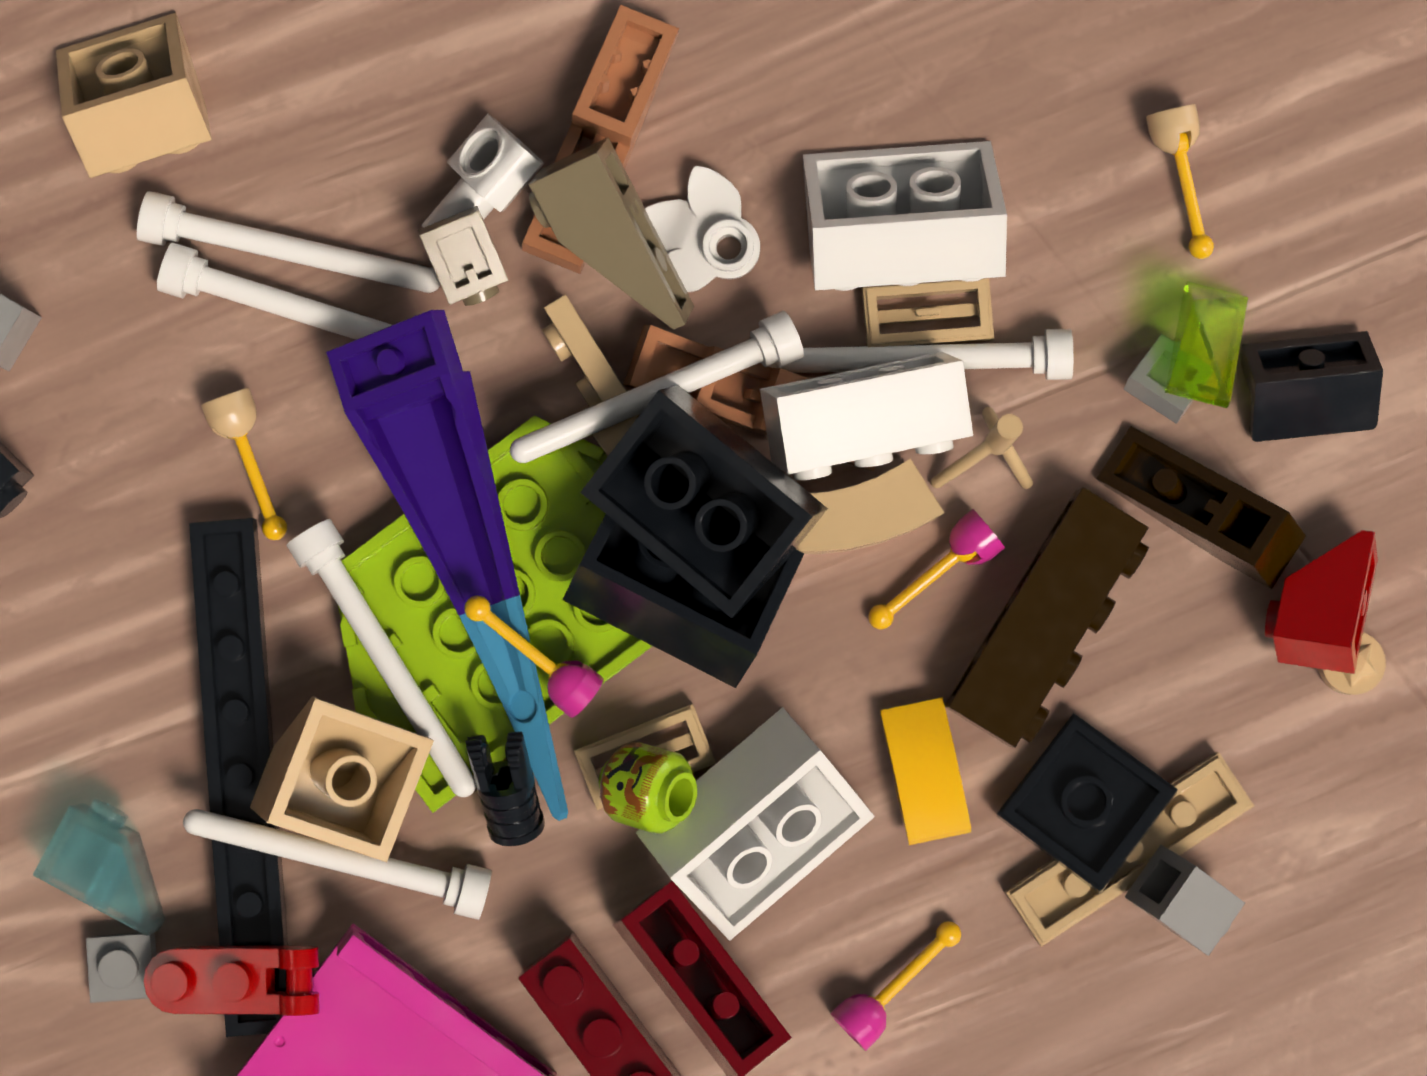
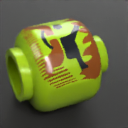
(647, 787)

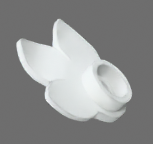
(696, 226)

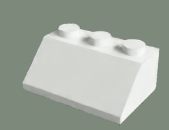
(905, 216)
(758, 825)

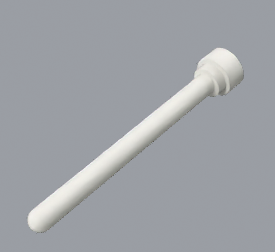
(166, 221)
(187, 273)
(771, 343)
(1045, 355)
(322, 554)
(460, 888)

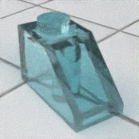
(103, 866)

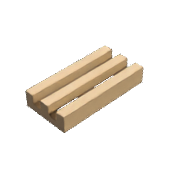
(981, 309)
(695, 736)

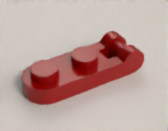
(233, 980)

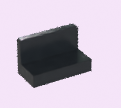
(1312, 386)

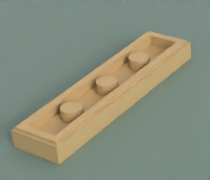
(1206, 801)

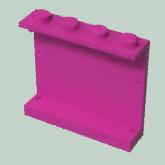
(385, 1022)

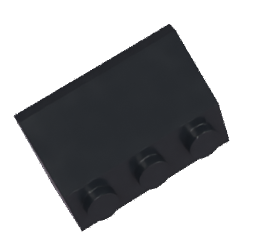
(703, 499)
(652, 602)

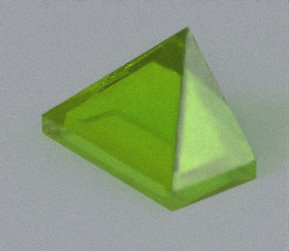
(1206, 344)

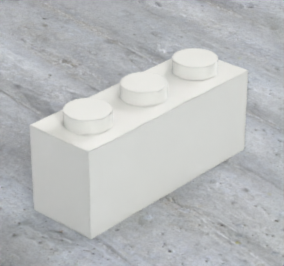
(867, 415)

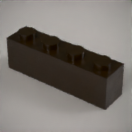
(1047, 618)

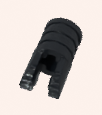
(506, 791)

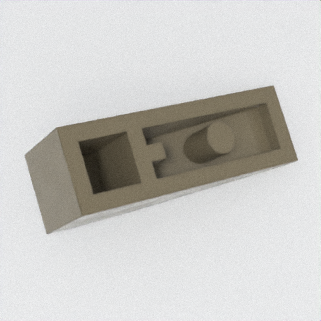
(606, 226)

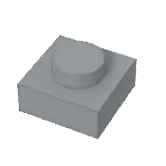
(1150, 381)
(118, 966)

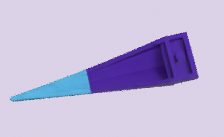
(430, 446)

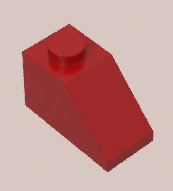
(1325, 607)

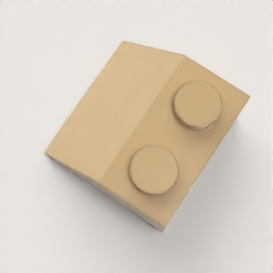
(131, 96)
(342, 778)

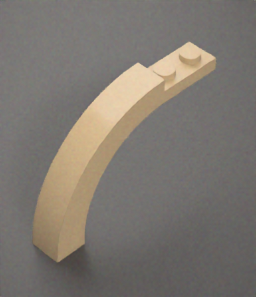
(855, 514)

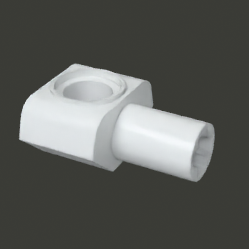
(491, 169)

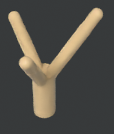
(997, 442)

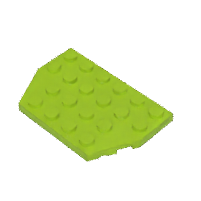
(547, 537)

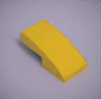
(925, 771)

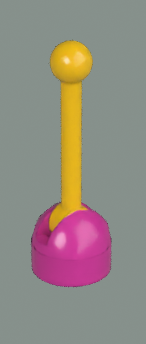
(969, 542)
(569, 683)
(865, 1016)

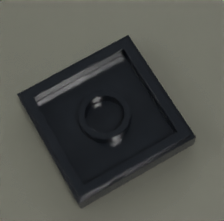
(1087, 803)

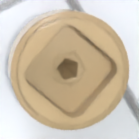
(1368, 671)

